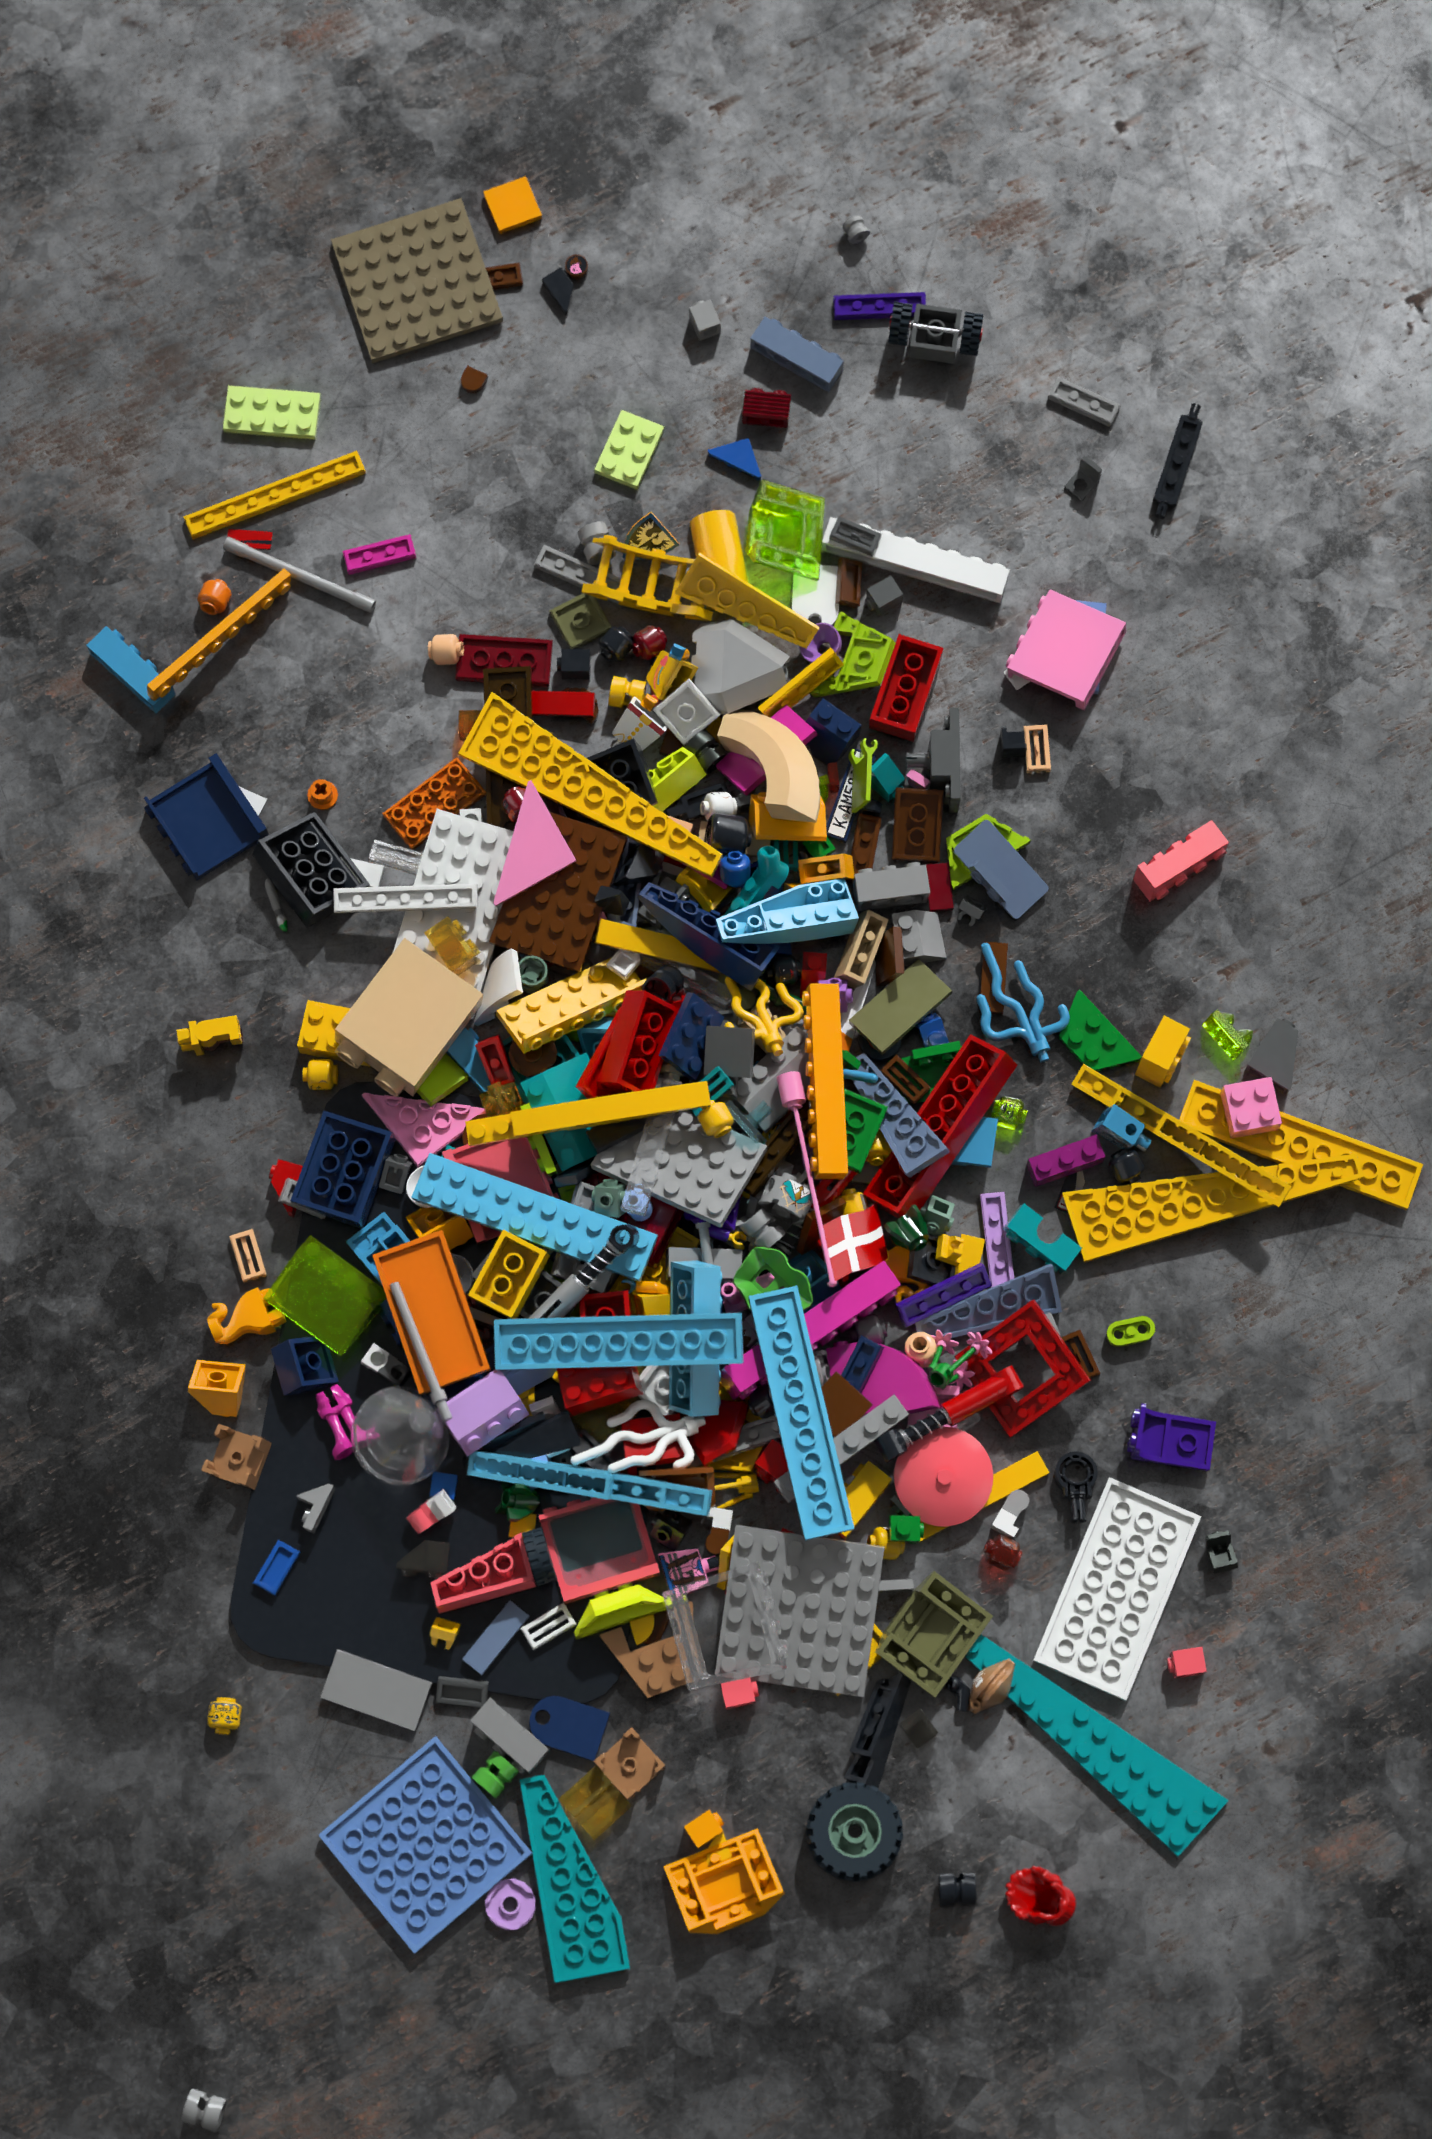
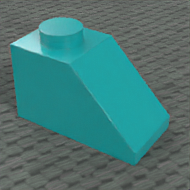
(886, 777)

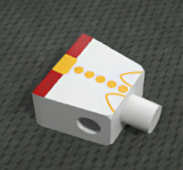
(638, 724)

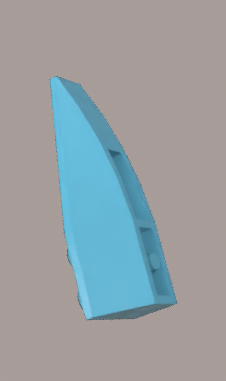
(793, 916)

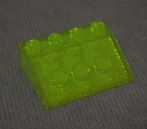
(326, 1296)

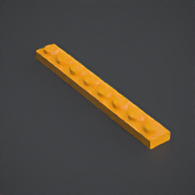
(214, 639)

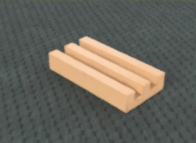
(1038, 767)
(254, 1275)

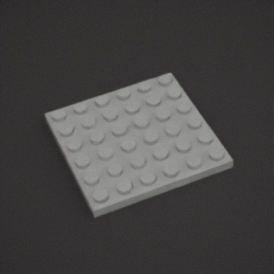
(821, 1598)

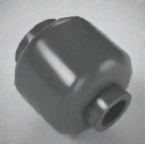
(869, 1327)

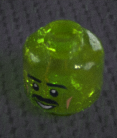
(1009, 1112)

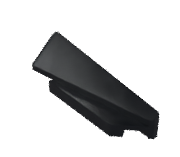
(534, 1437)
(877, 1730)

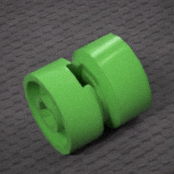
(487, 1780)

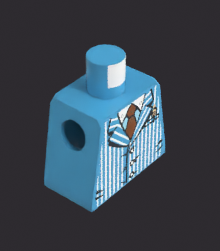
(1112, 1127)

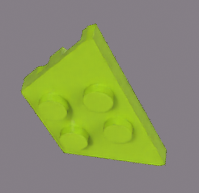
(958, 871)

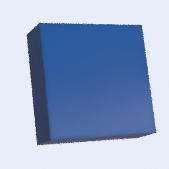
(444, 1481)

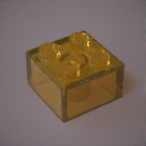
(452, 945)

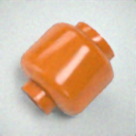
(214, 596)

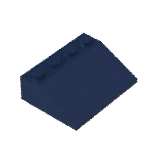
(343, 1169)

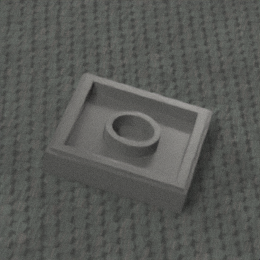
(730, 1049)

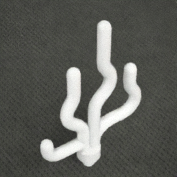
(669, 1432)

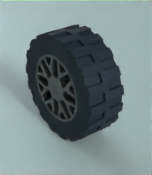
(539, 1556)

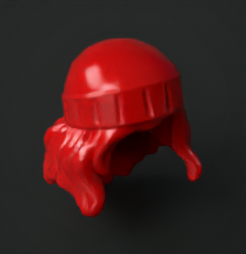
(1040, 1897)

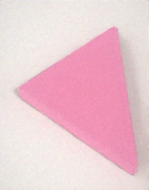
(534, 850)
(419, 1126)

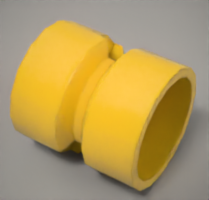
(620, 687)

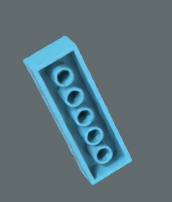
(695, 1291)

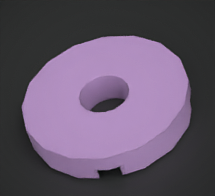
(525, 1908)

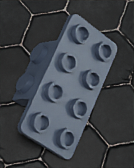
(1000, 869)

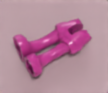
(343, 1445)

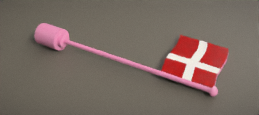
(851, 1240)

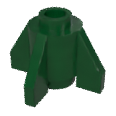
(909, 1230)
(517, 1501)

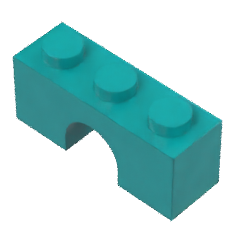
(1023, 1229)

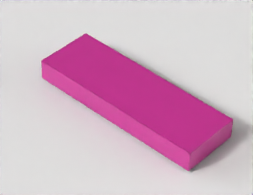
(379, 554)

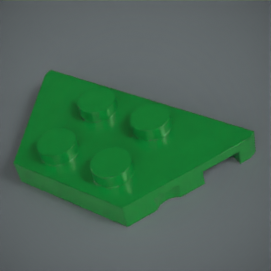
(1094, 1038)

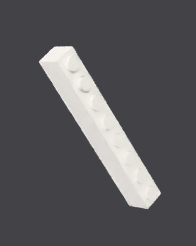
(926, 563)

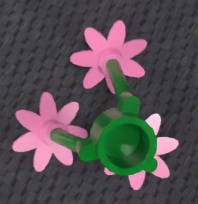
(944, 1373)

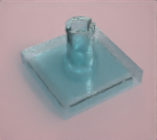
(750, 1122)

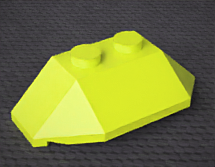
(618, 1608)

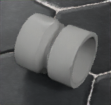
(593, 551)
(762, 1229)
(213, 2110)

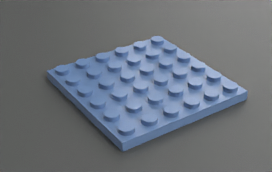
(425, 1844)

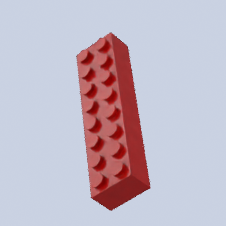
(952, 1114)

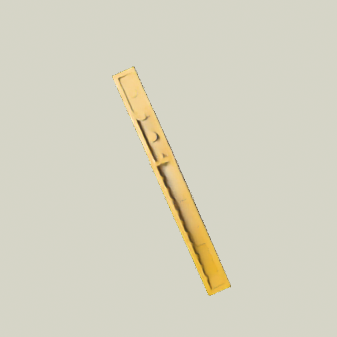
(588, 1113)
(1183, 1136)

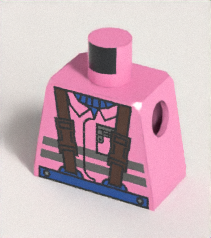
(686, 1567)

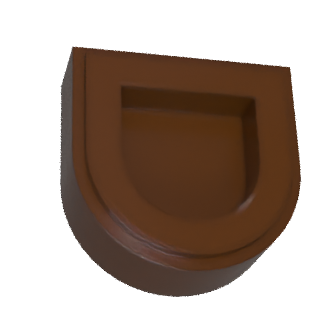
(473, 380)

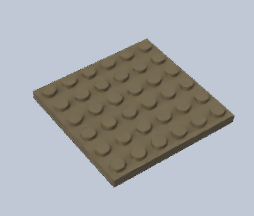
(417, 280)

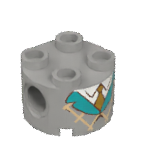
(786, 1198)

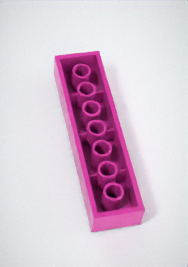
(822, 1322)

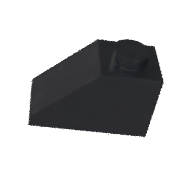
(639, 865)

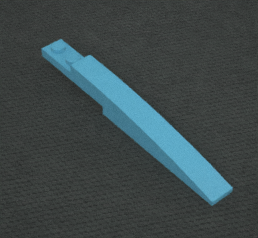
(590, 1482)

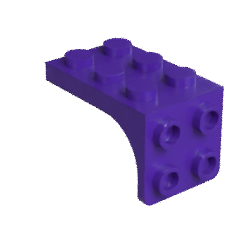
(1171, 1439)

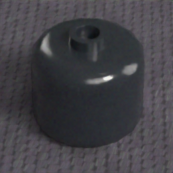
(728, 833)

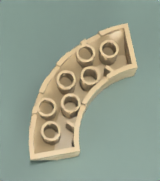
(784, 758)

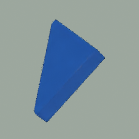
(738, 456)

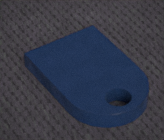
(571, 1726)

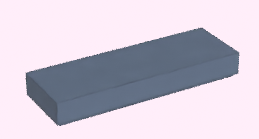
(495, 1637)

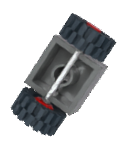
(935, 331)

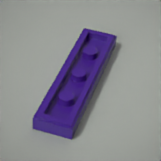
(873, 305)
(943, 1295)

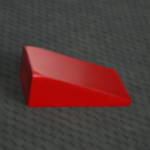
(495, 1060)

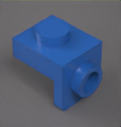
(932, 1030)

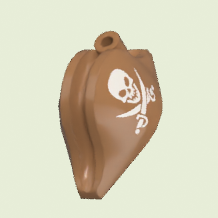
(991, 1686)

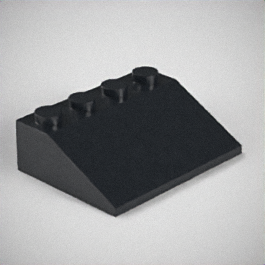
(626, 765)
(307, 867)

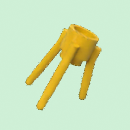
(745, 1484)

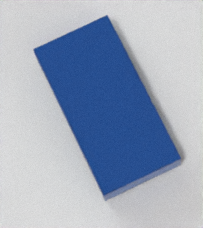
(276, 1567)

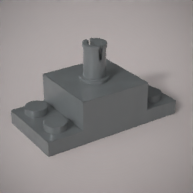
(943, 760)

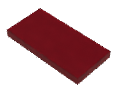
(502, 652)

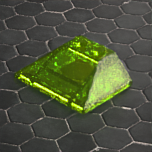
(786, 529)

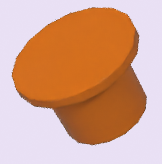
(322, 794)

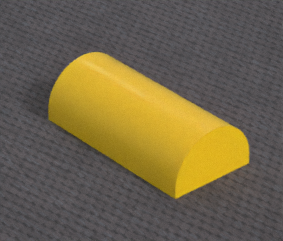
(717, 537)

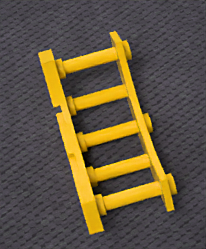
(647, 601)

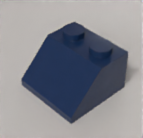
(834, 732)
(303, 1365)

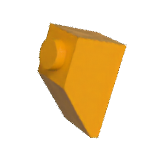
(826, 868)

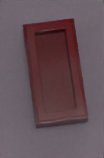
(940, 887)

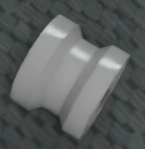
(855, 229)

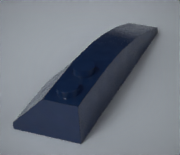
(700, 935)

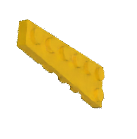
(729, 594)

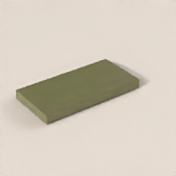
(900, 1006)

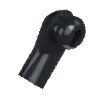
(961, 1691)

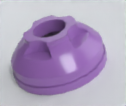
(825, 634)

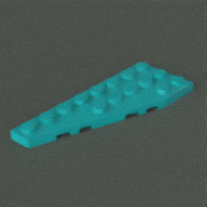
(577, 1911)

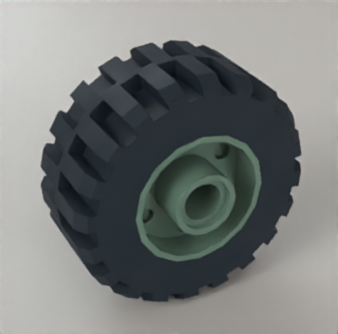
(847, 1856)

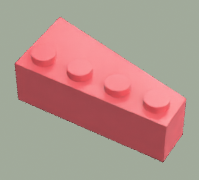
(1180, 861)
(485, 1577)

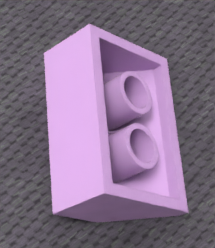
(484, 1411)

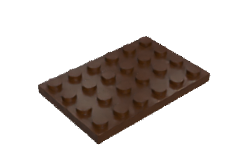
(560, 912)

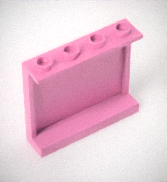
(1067, 647)

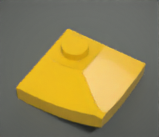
(703, 890)

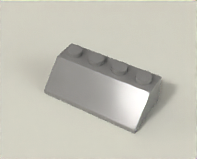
(764, 1082)

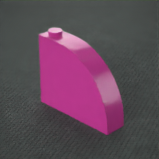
(891, 1376)

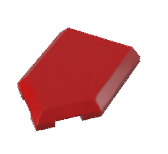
(720, 1432)

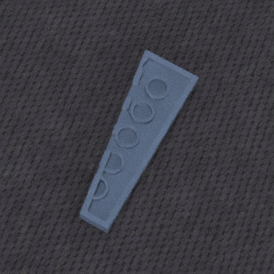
(902, 1127)
(996, 1304)

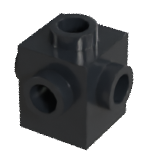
(670, 1528)

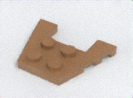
(651, 1667)

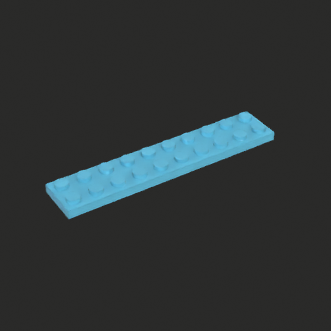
(528, 1214)
(618, 1341)
(801, 1413)

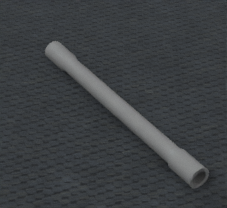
(354, 598)

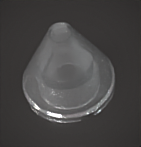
(399, 1436)

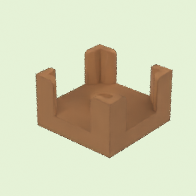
(237, 1457)
(630, 1764)

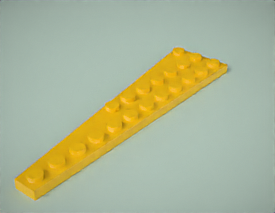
(524, 751)
(1146, 1212)

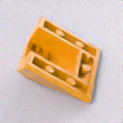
(727, 1890)

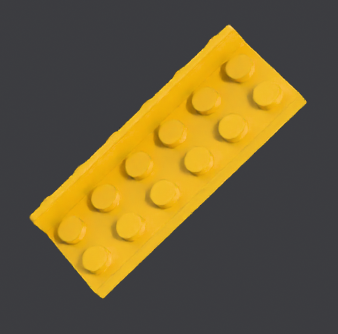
(566, 1006)

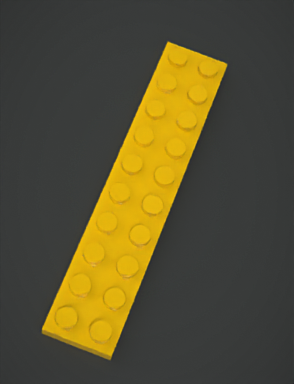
(1386, 1174)

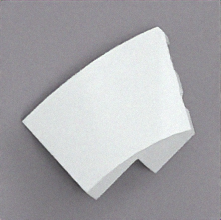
(501, 984)

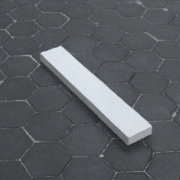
(405, 898)

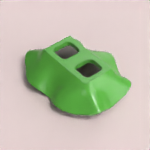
(778, 1265)

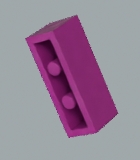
(1065, 1160)

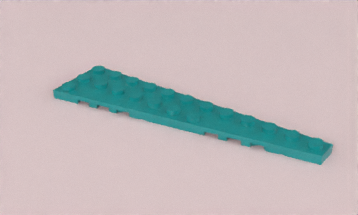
(1140, 1779)

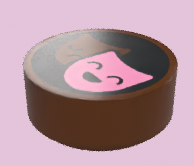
(576, 266)

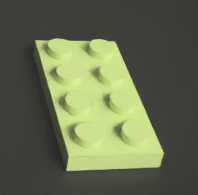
(271, 412)

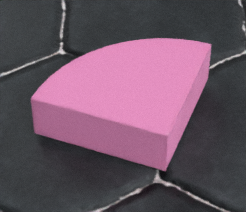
(917, 780)

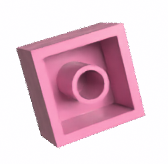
(1251, 1107)

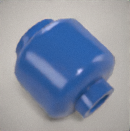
(735, 869)

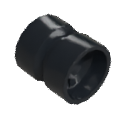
(665, 983)
(957, 1889)

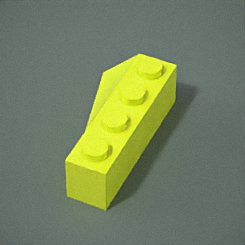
(675, 777)

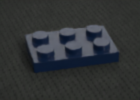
(687, 1037)

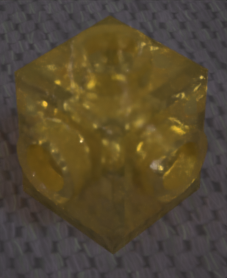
(496, 1101)

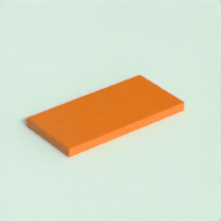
(437, 1307)

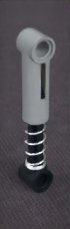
(575, 1286)

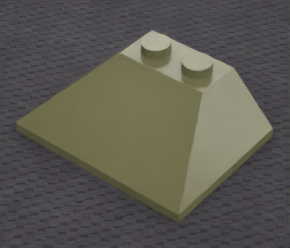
(932, 1633)

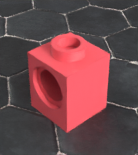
(1187, 1662)
(739, 1693)

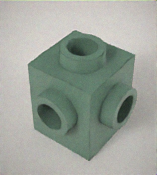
(609, 1198)
(938, 1220)

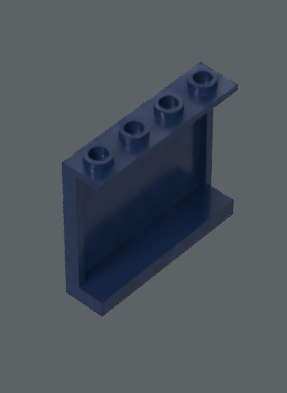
(206, 818)

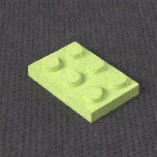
(629, 449)

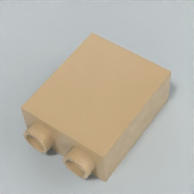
(406, 1019)

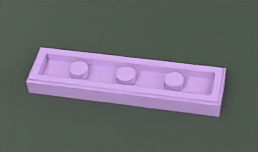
(996, 1243)

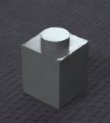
(883, 596)

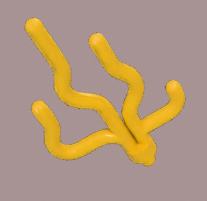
(765, 1028)

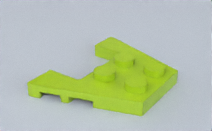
(864, 659)

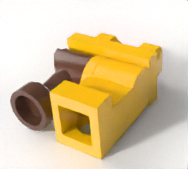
(210, 1034)

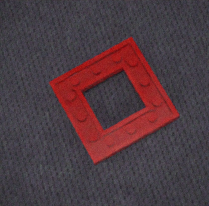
(1068, 1372)

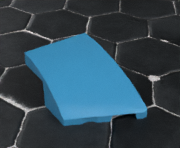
(980, 1145)
(375, 1238)

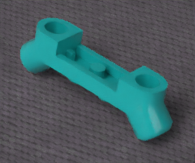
(768, 873)

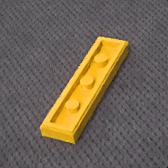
(802, 683)

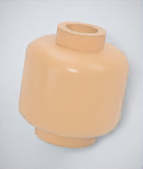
(445, 649)
(921, 1348)

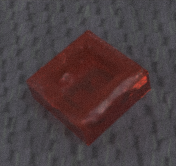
(832, 772)

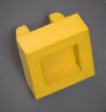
(949, 1249)
(444, 1630)

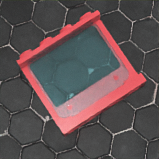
(597, 1546)

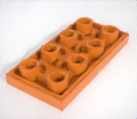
(446, 790)

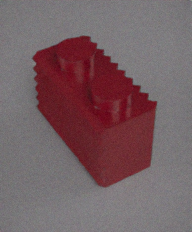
(766, 408)

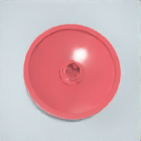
(944, 1477)

